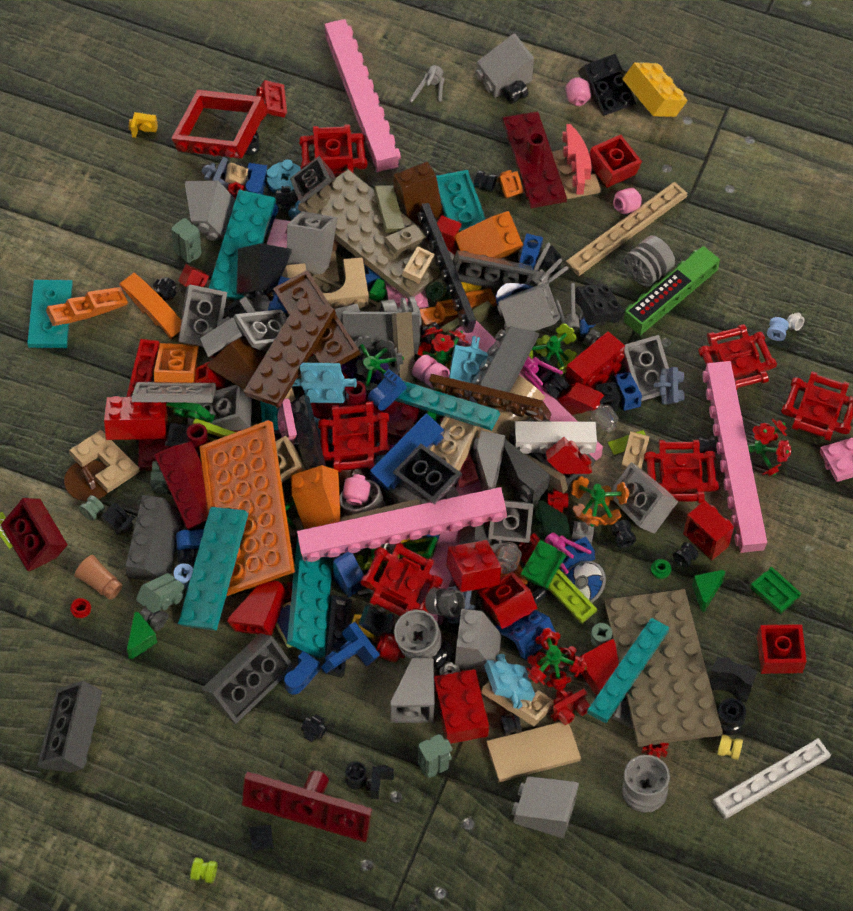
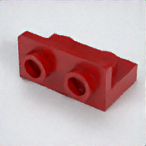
(273, 97)

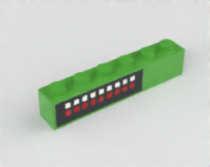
(671, 290)

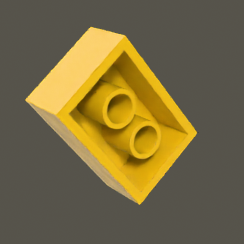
(655, 89)

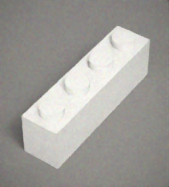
(540, 436)

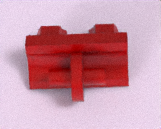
(566, 703)

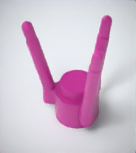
(530, 369)
(559, 542)

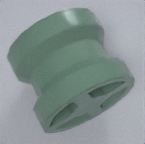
(91, 508)
(596, 638)

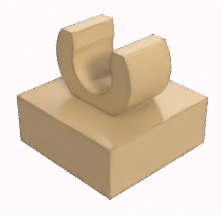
(235, 174)

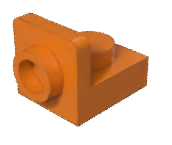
(510, 184)

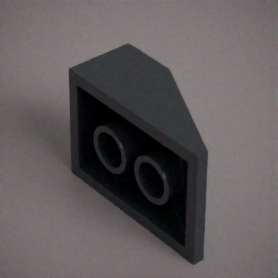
(426, 474)

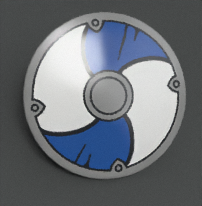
(588, 578)

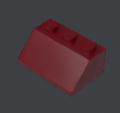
(33, 533)

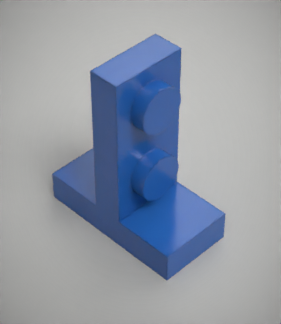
(356, 643)

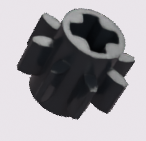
(285, 197)
(165, 288)
(314, 728)

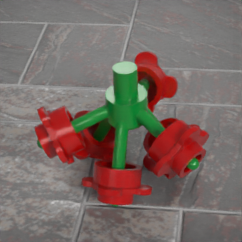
(555, 656)

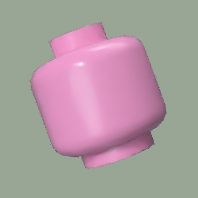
(578, 91)
(627, 200)
(356, 490)

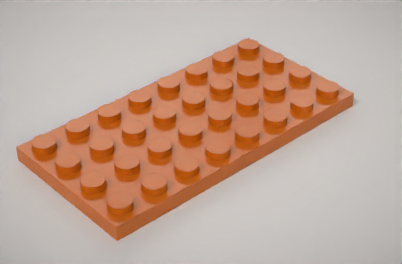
(245, 475)

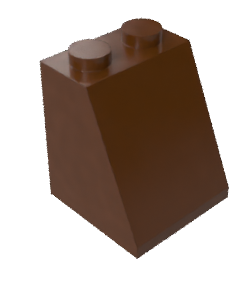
(417, 187)
(237, 362)

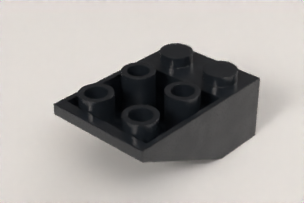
(607, 85)

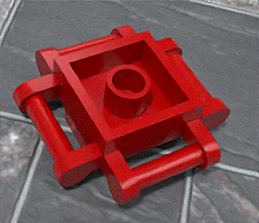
(335, 148)
(742, 354)
(819, 406)
(354, 437)
(683, 471)
(400, 580)

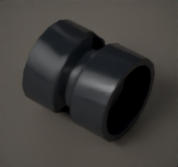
(731, 716)

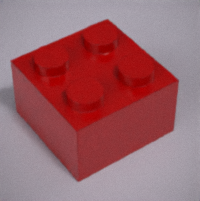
(614, 161)
(708, 530)
(473, 566)
(507, 600)
(781, 649)

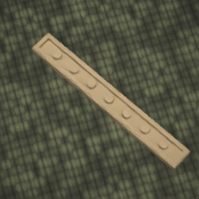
(626, 229)

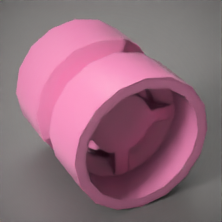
(426, 366)

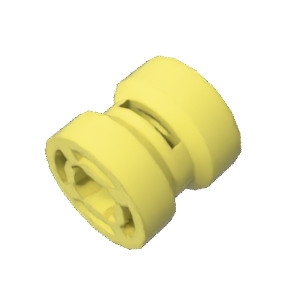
(725, 744)

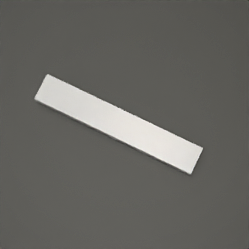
(771, 778)

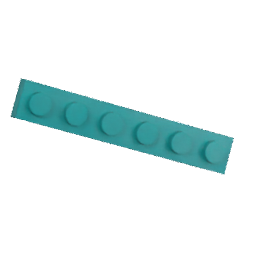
(449, 406)
(628, 670)

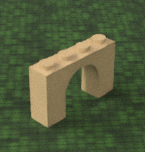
(352, 292)

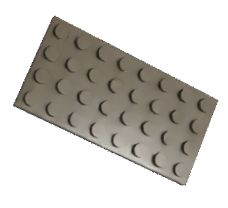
(363, 233)
(673, 690)

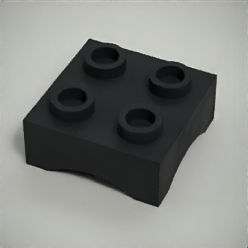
(598, 304)
(732, 678)

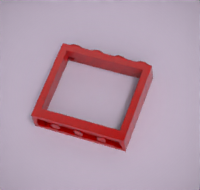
(222, 101)

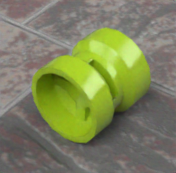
(206, 870)

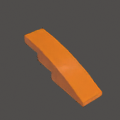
(152, 304)
(85, 307)
(444, 312)

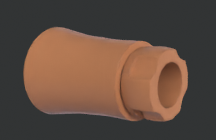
(98, 577)

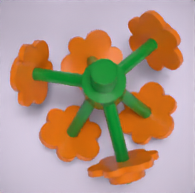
(599, 496)

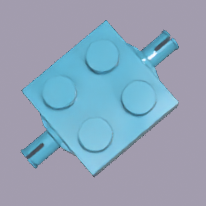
(467, 361)
(324, 382)
(509, 680)

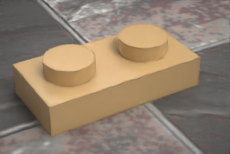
(418, 265)
(635, 450)

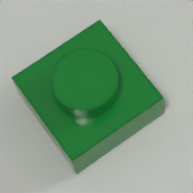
(378, 291)

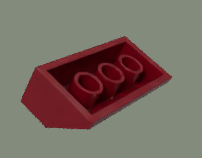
(185, 482)

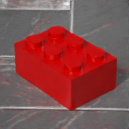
(597, 362)
(135, 419)
(461, 706)

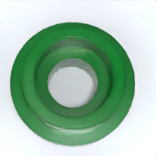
(660, 574)

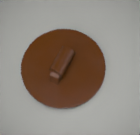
(81, 481)

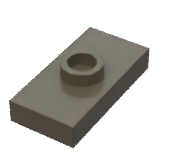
(405, 239)

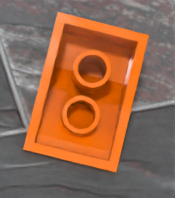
(492, 237)
(176, 363)
(317, 496)

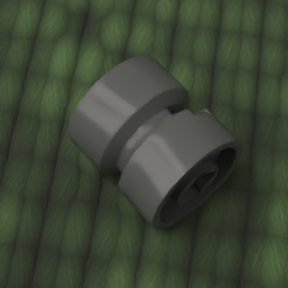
(445, 602)

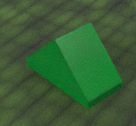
(423, 547)
(706, 586)
(141, 636)

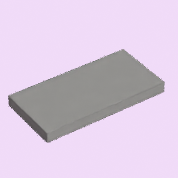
(174, 392)

